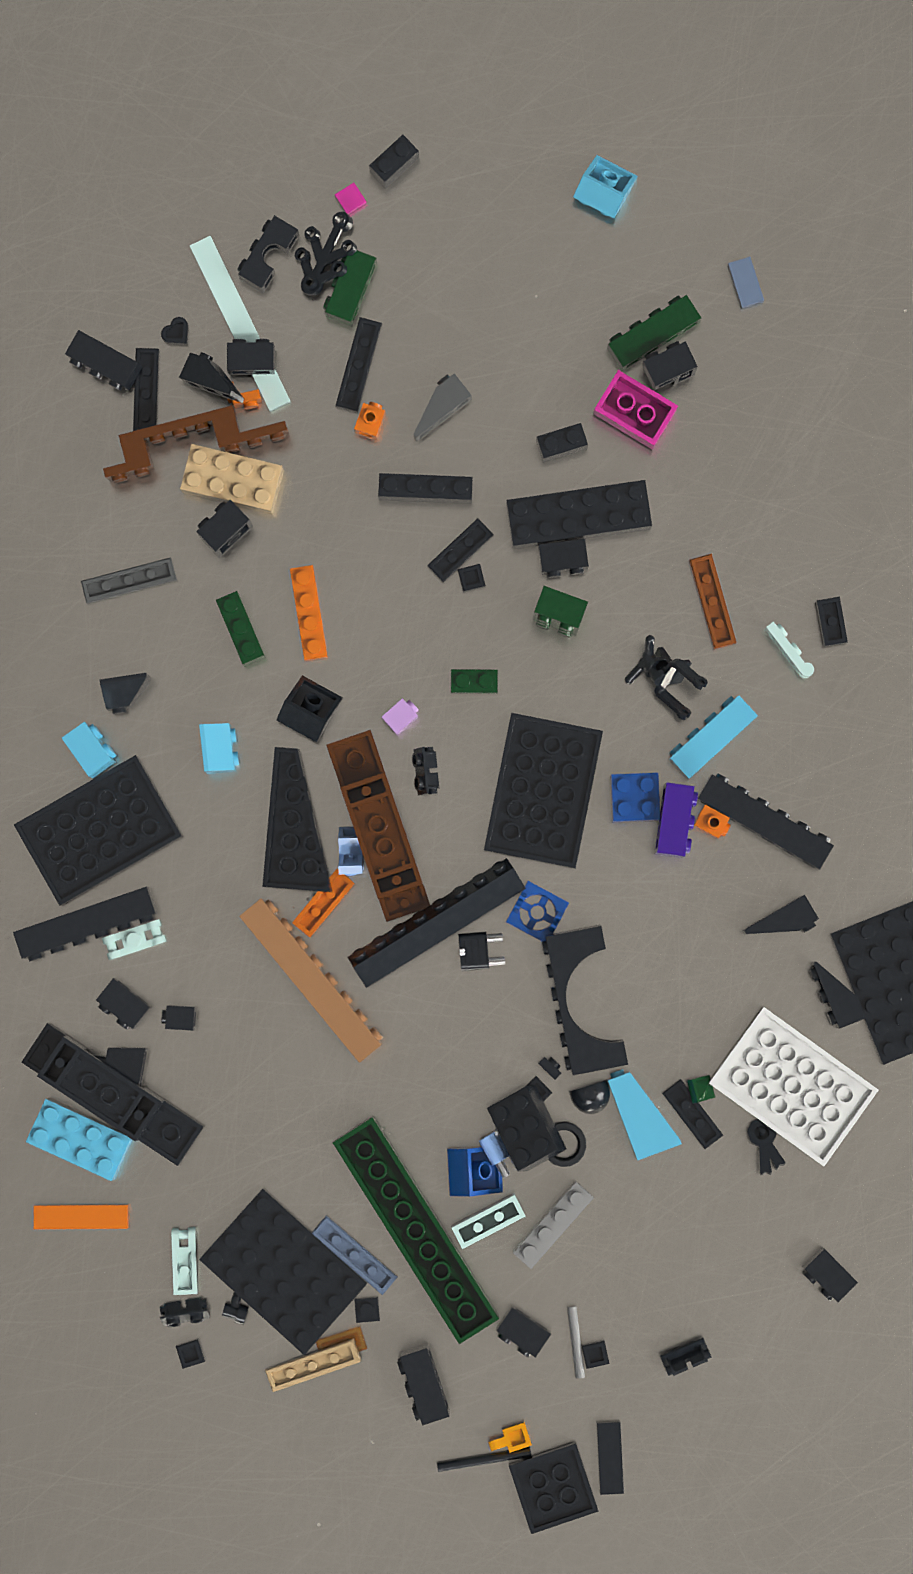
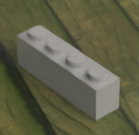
(553, 1224)

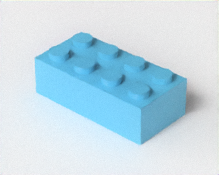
(79, 1139)

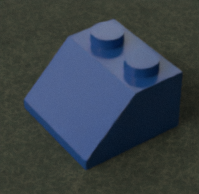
(472, 1172)

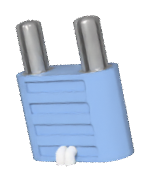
(496, 1151)

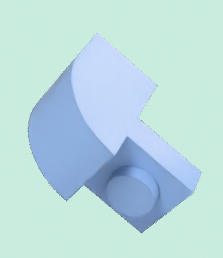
(350, 854)

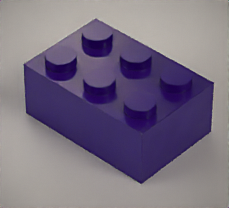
(675, 820)

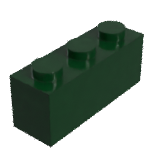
(350, 288)
(240, 628)

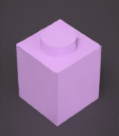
(400, 716)

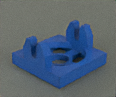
(532, 889)

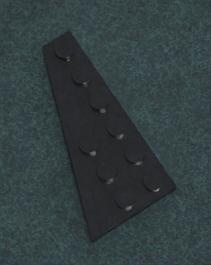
(293, 841)

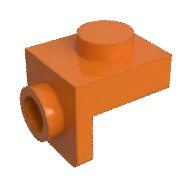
(251, 400)

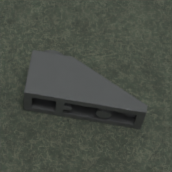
(444, 402)

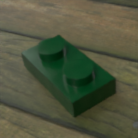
(474, 681)

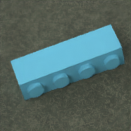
(709, 740)

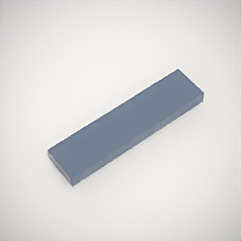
(354, 1255)

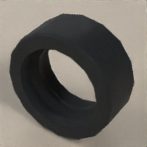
(576, 1157)

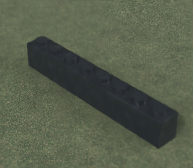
(436, 922)

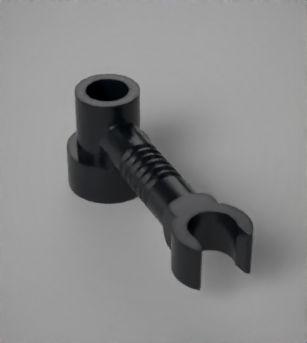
(235, 1310)

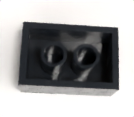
(526, 1128)
(423, 1384)

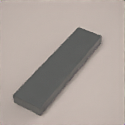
(128, 580)

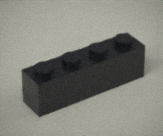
(425, 488)

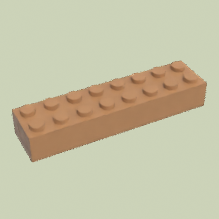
(311, 980)

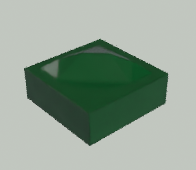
(700, 1089)

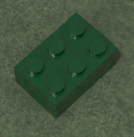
(559, 611)

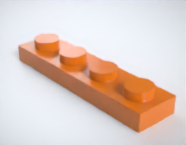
(308, 613)

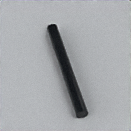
(483, 1459)

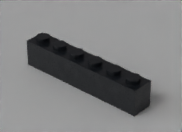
(766, 822)
(84, 923)

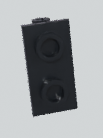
(423, 760)
(175, 1315)
(676, 1360)

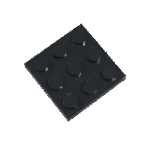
(553, 1488)

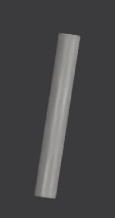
(576, 1342)

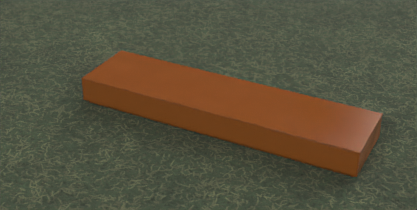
(712, 601)

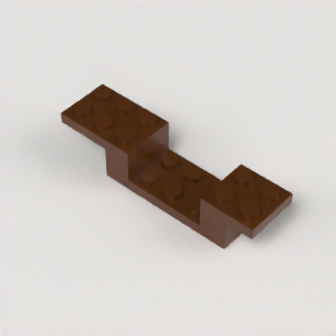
(226, 428)
(378, 826)

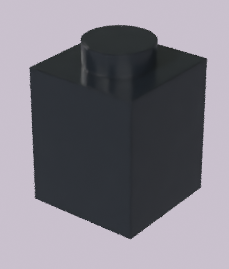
(179, 1017)

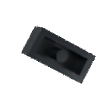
(394, 161)
(250, 357)
(561, 442)
(563, 557)
(123, 1003)
(829, 1274)
(523, 1332)

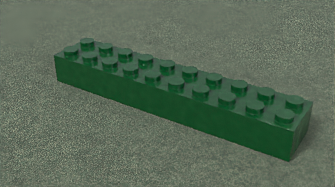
(416, 1230)

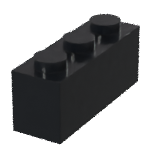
(103, 361)

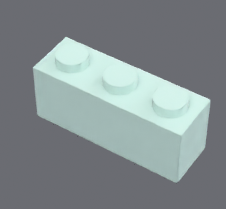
(488, 1221)

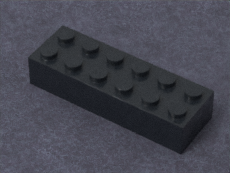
(579, 514)

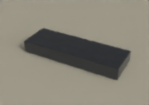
(460, 550)
(692, 1114)
(610, 1458)

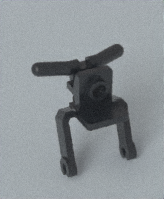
(666, 672)

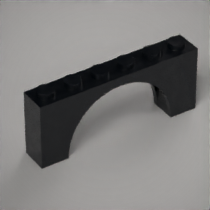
(584, 1050)

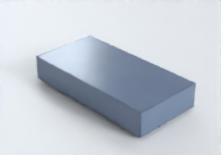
(745, 282)

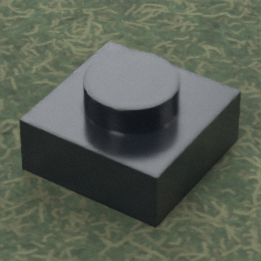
(550, 1067)
(367, 1309)

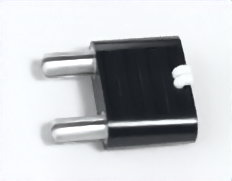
(475, 951)

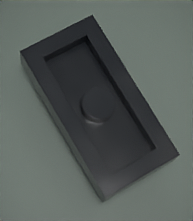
(831, 621)

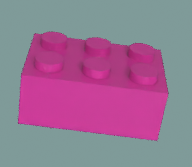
(635, 409)

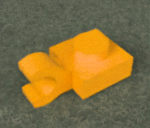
(514, 1438)

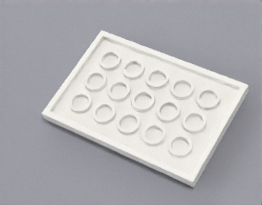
(793, 1086)

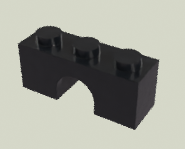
(276, 235)

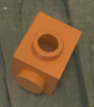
(370, 420)
(712, 822)

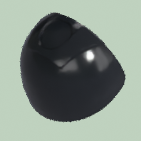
(591, 1098)

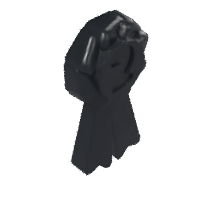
(763, 1137)

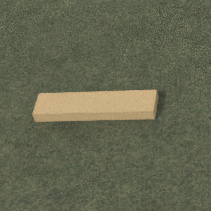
(313, 1365)

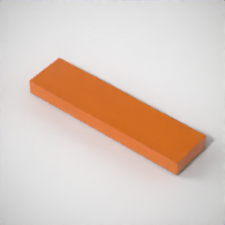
(81, 1216)

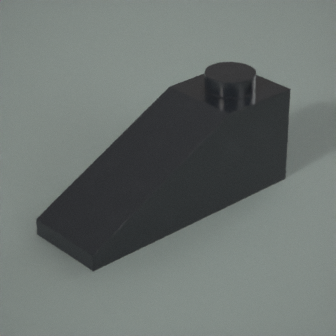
(206, 375)
(791, 917)

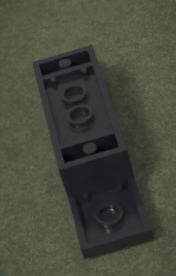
(111, 1095)

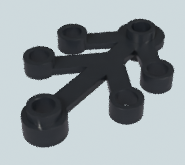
(325, 255)

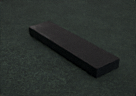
(358, 364)
(146, 389)

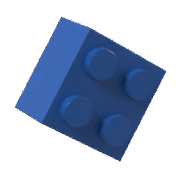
(635, 797)

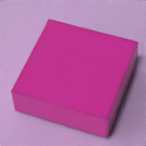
(350, 198)

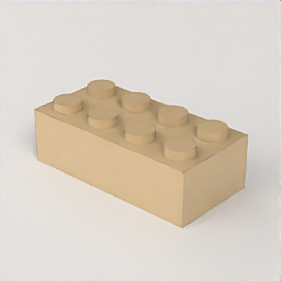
(230, 476)

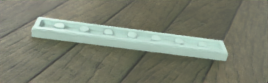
(236, 315)

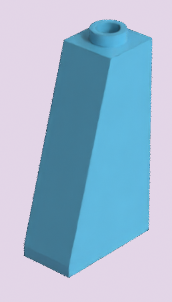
(642, 1120)

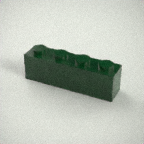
(654, 332)

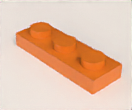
(323, 904)

